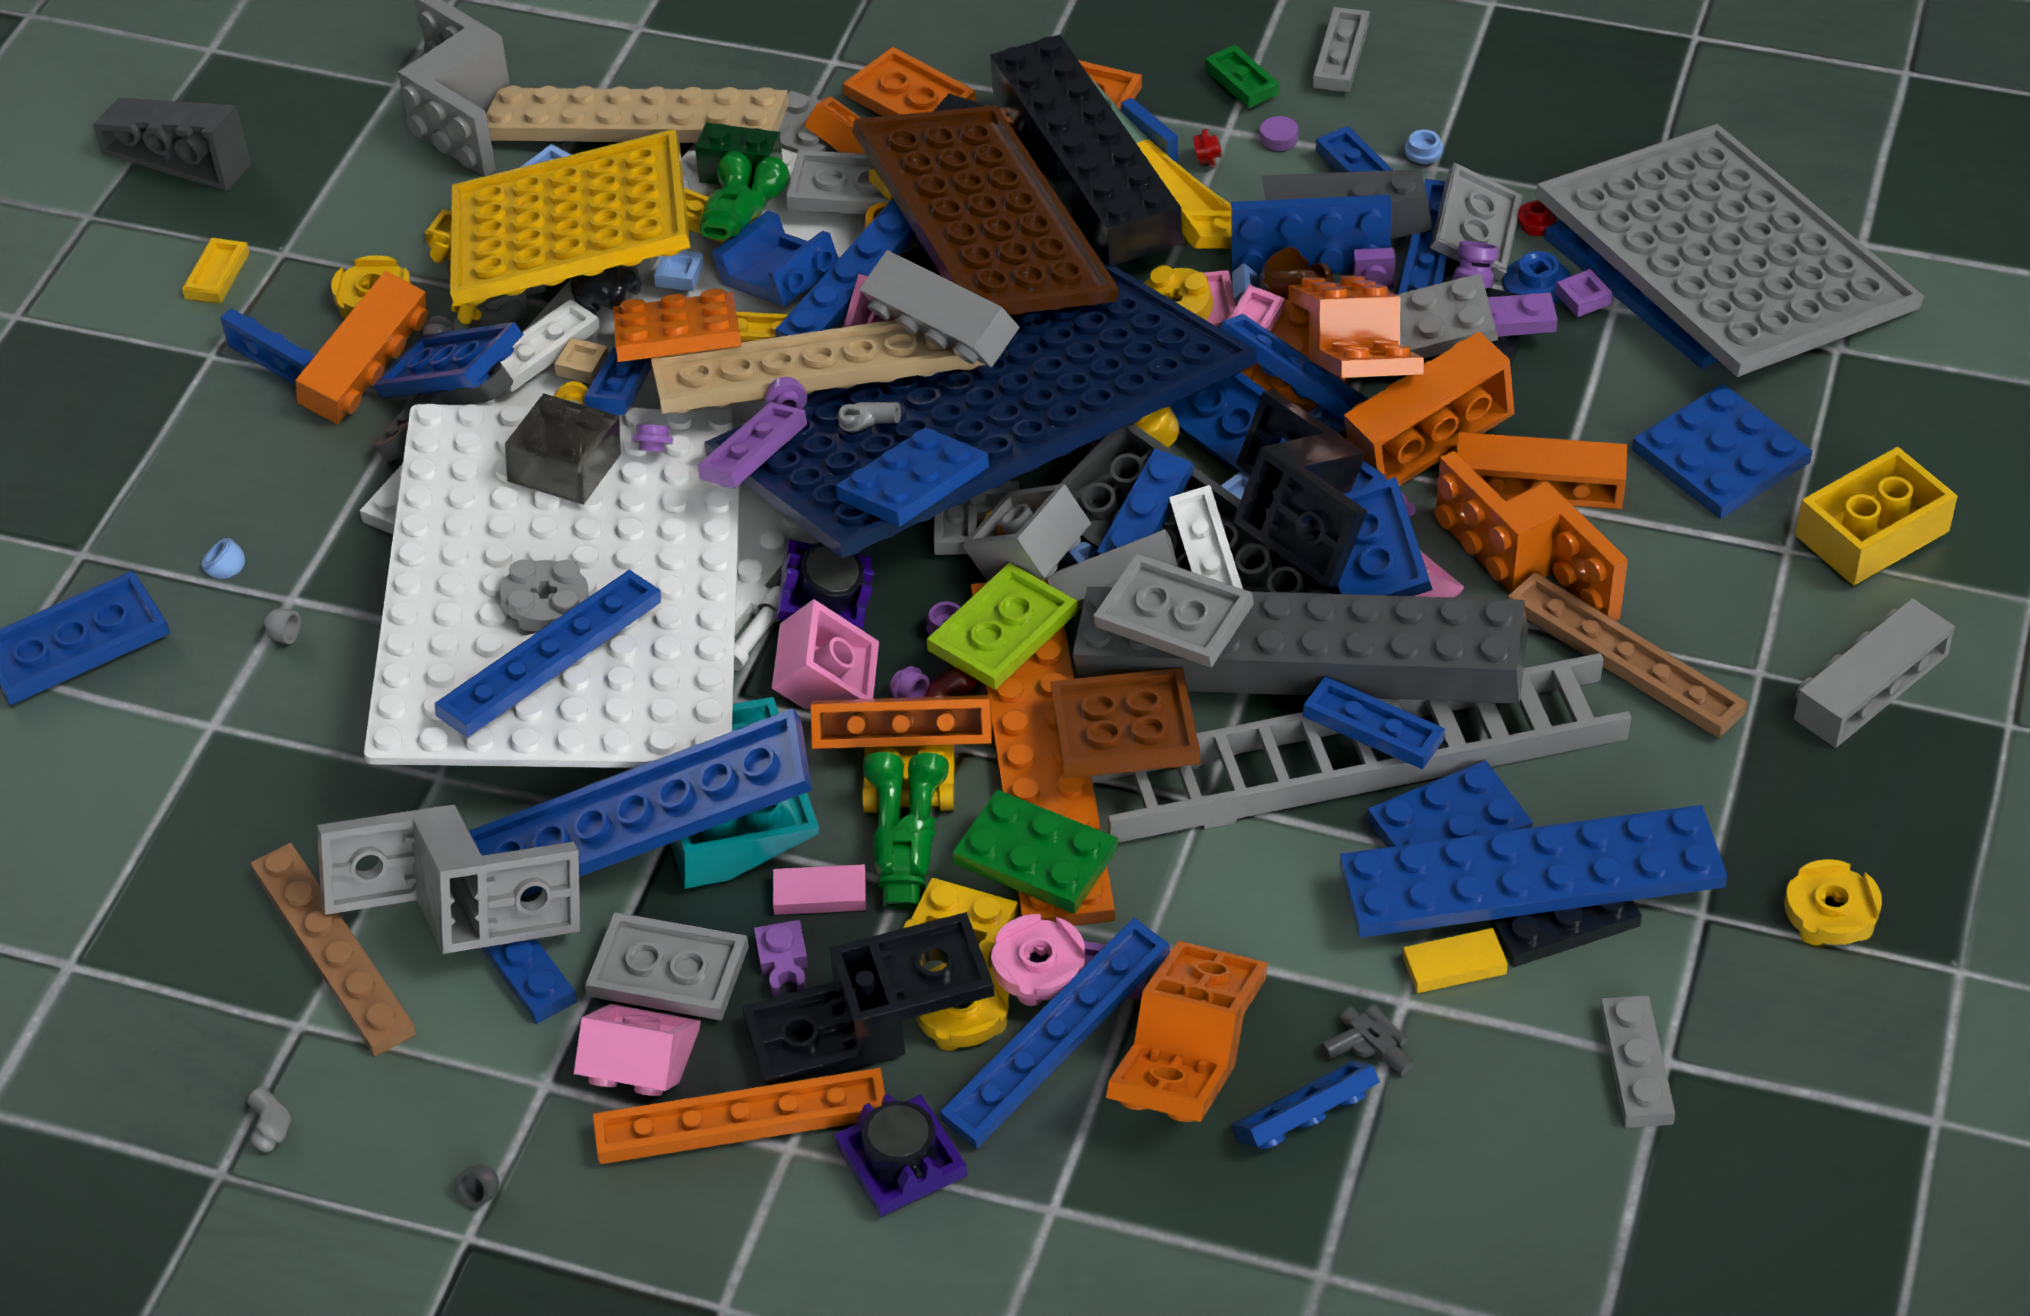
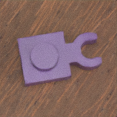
(782, 954)

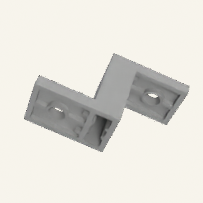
(454, 84)
(463, 895)

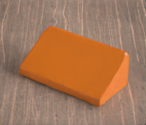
(834, 125)

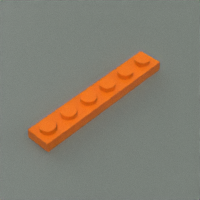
(735, 1116)

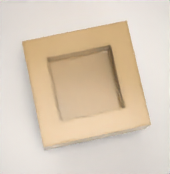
(581, 360)

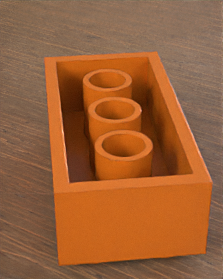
(1421, 414)

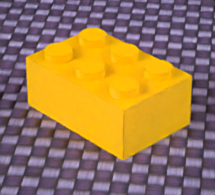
(1875, 515)

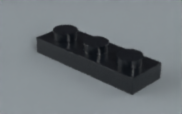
(1549, 933)

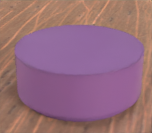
(1279, 133)

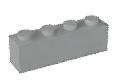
(938, 309)
(1873, 672)

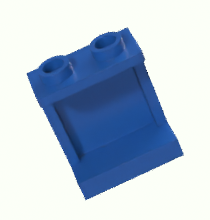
(773, 263)

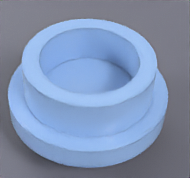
(1424, 147)

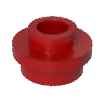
(1207, 148)
(1535, 218)

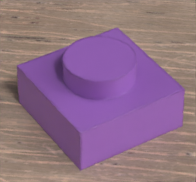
(1375, 265)
(1583, 293)

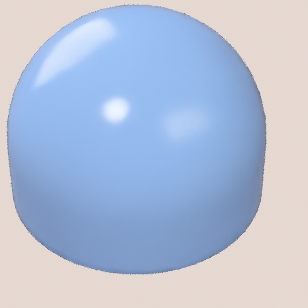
(223, 559)

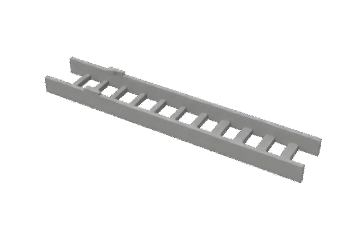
(1372, 775)

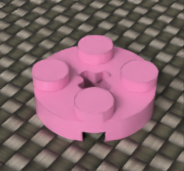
(1032, 980)

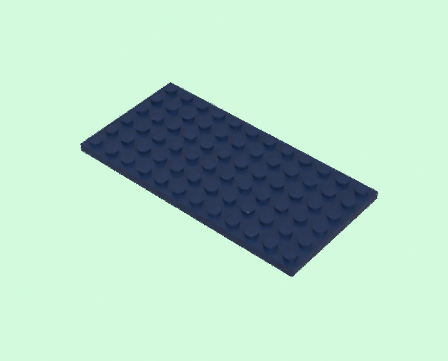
(1050, 391)

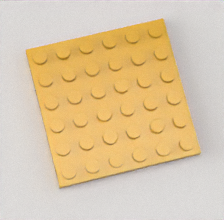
(567, 218)

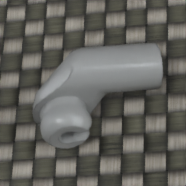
(866, 414)
(273, 1119)

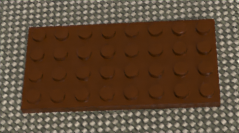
(985, 209)

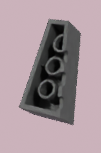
(177, 138)
(1406, 188)

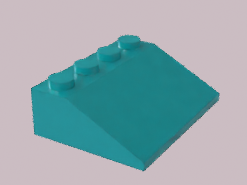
(750, 839)

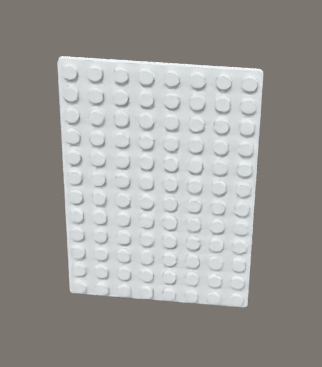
(453, 542)

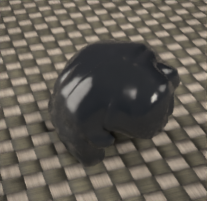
(606, 288)

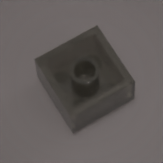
(563, 448)

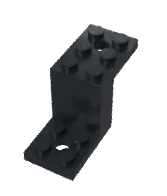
(1300, 488)

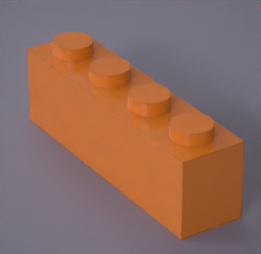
(361, 348)
(1579, 470)
(901, 721)

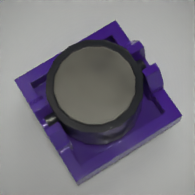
(822, 575)
(899, 1153)

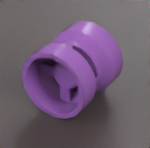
(1476, 259)

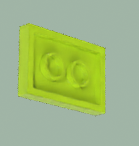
(1002, 625)

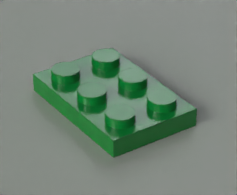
(1035, 851)

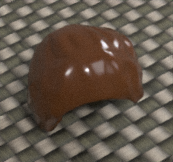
(1287, 269)

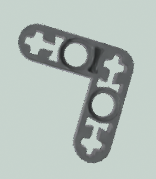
(393, 439)

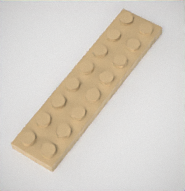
(628, 113)
(814, 359)

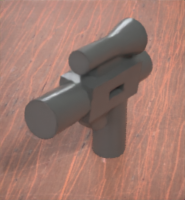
(1368, 1036)

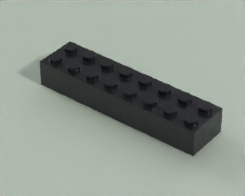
(1086, 150)

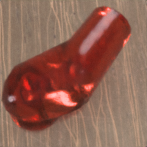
(949, 681)

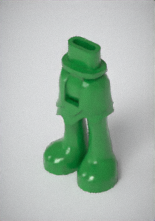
(742, 194)
(904, 845)

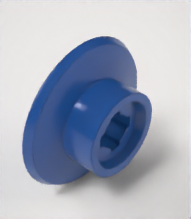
(1535, 274)

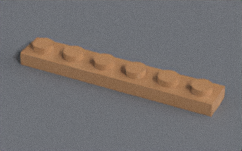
(1630, 656)
(333, 950)

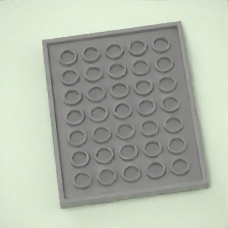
(1728, 249)

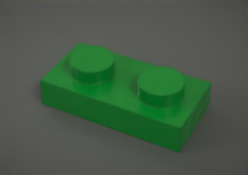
(1242, 76)

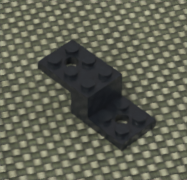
(871, 992)

